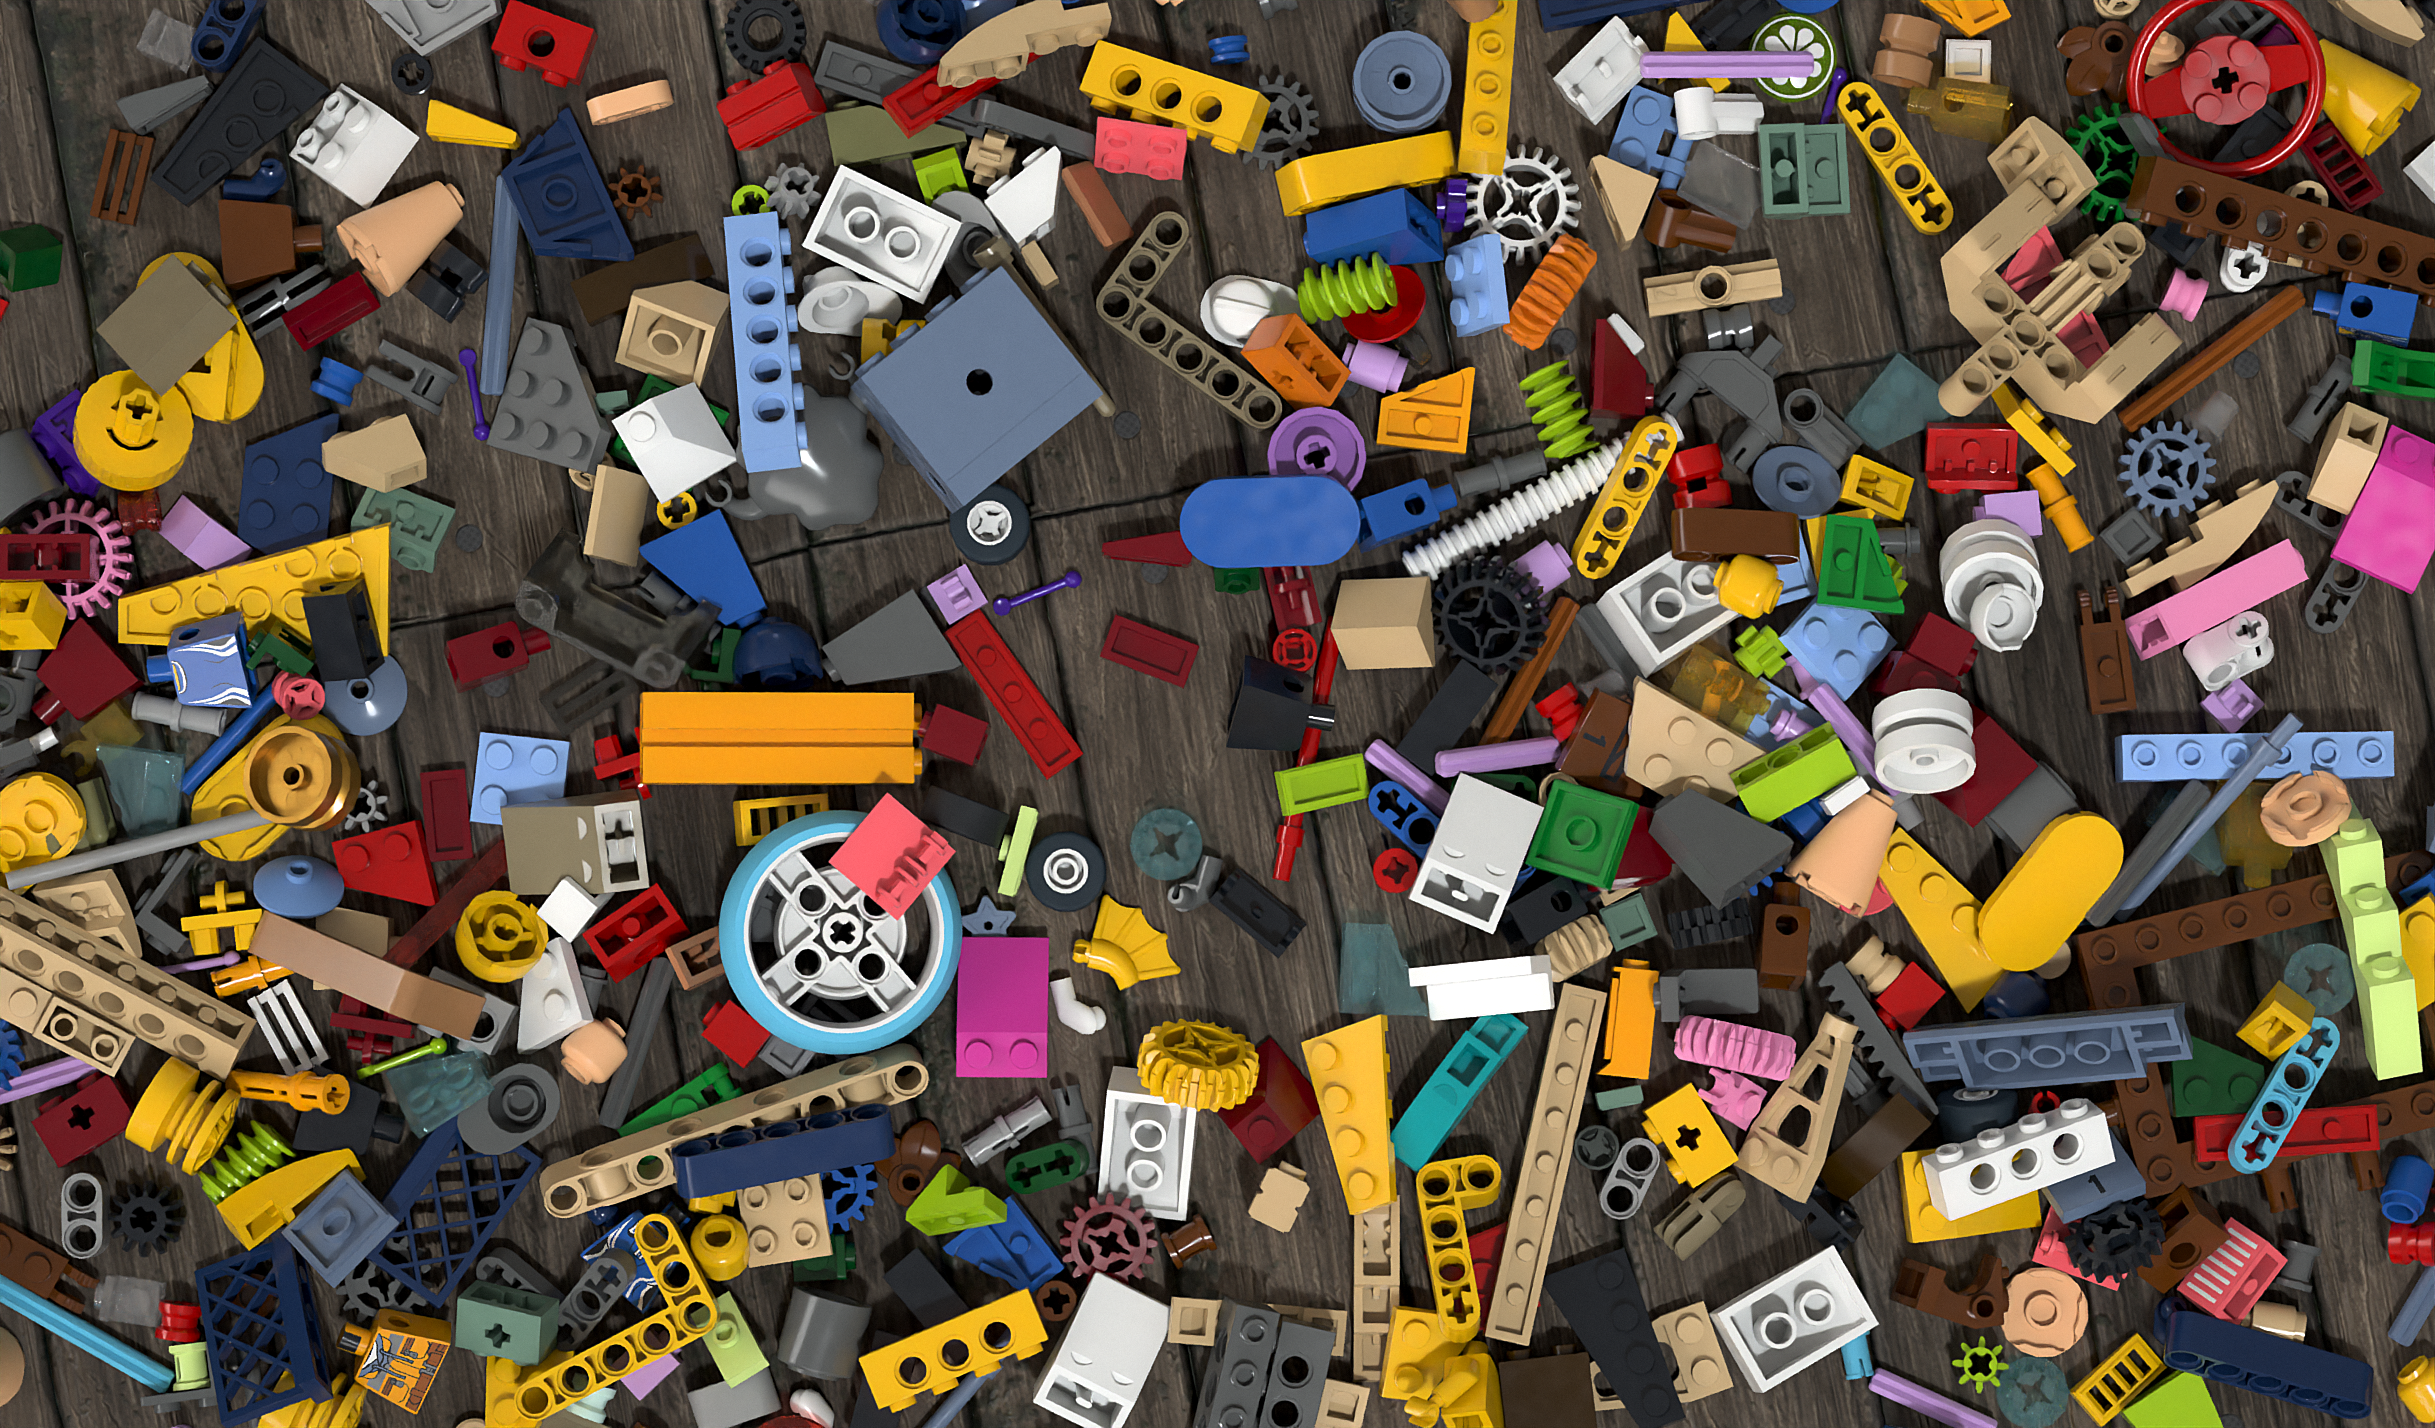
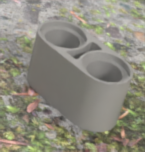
(1635, 1181)
(93, 1215)
(725, 1407)

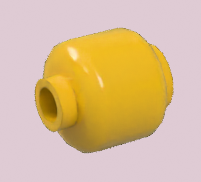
(1748, 585)
(720, 1247)
(2417, 1388)

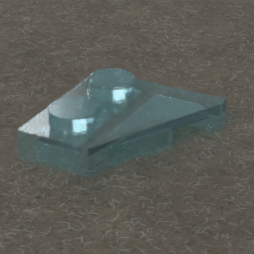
(1896, 405)
(145, 787)
(1375, 974)
(439, 1089)

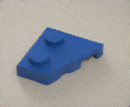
(1010, 1249)

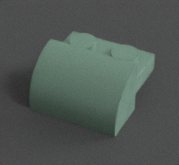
(1803, 170)

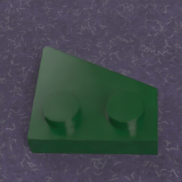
(2214, 1082)

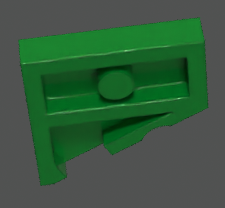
(1855, 568)

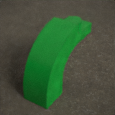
(2393, 371)

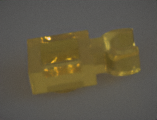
(109, 726)

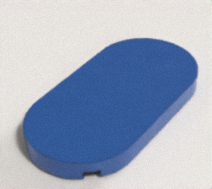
(1270, 521)

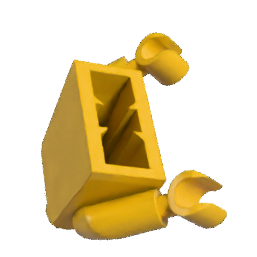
(1467, 1394)

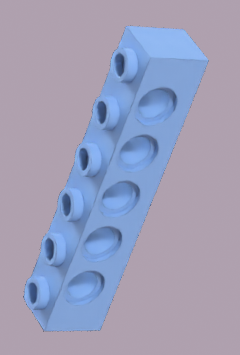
(765, 443)
(2221, 755)

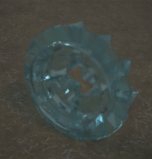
(1144, 841)
(2340, 977)
(2012, 1400)

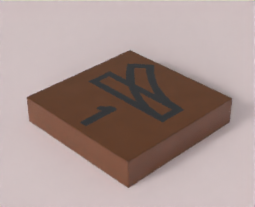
(1599, 746)

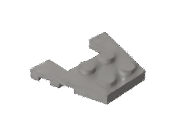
(435, 23)

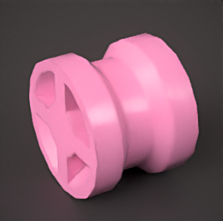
(2183, 294)

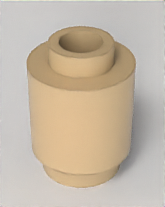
(2277, 1320)

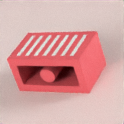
(2233, 1275)

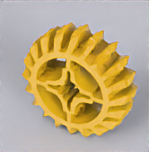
(1198, 1065)

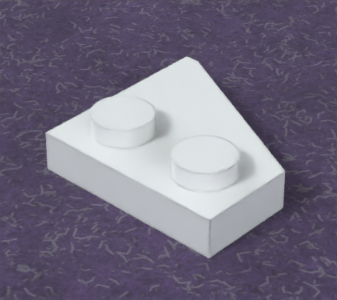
(552, 999)

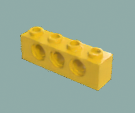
(1115, 67)
(1487, 92)
(883, 1365)

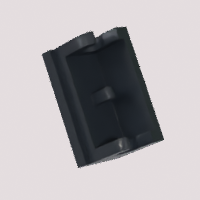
(343, 631)
(1257, 912)

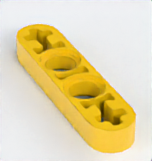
(1888, 162)
(1630, 499)

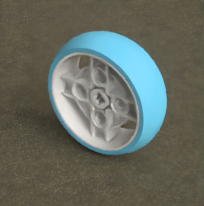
(770, 994)

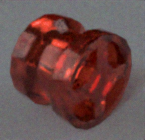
(140, 511)

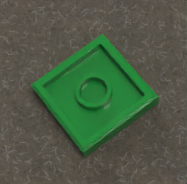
(1582, 834)

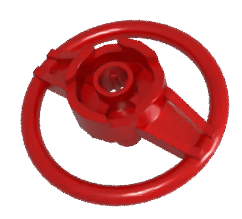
(2258, 72)

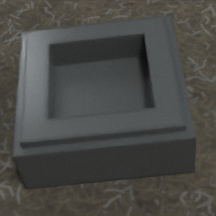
(2130, 537)

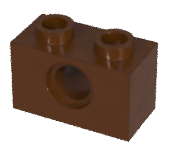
(2191, 1233)

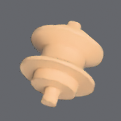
(2164, 54)

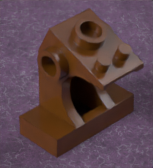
(1976, 1306)

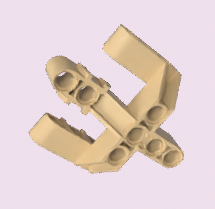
(2021, 337)

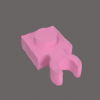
(1734, 1097)

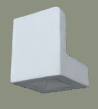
(572, 908)

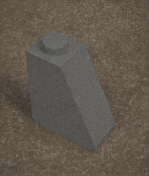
(890, 646)
(1717, 845)

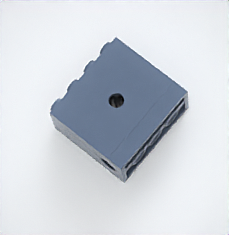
(965, 437)

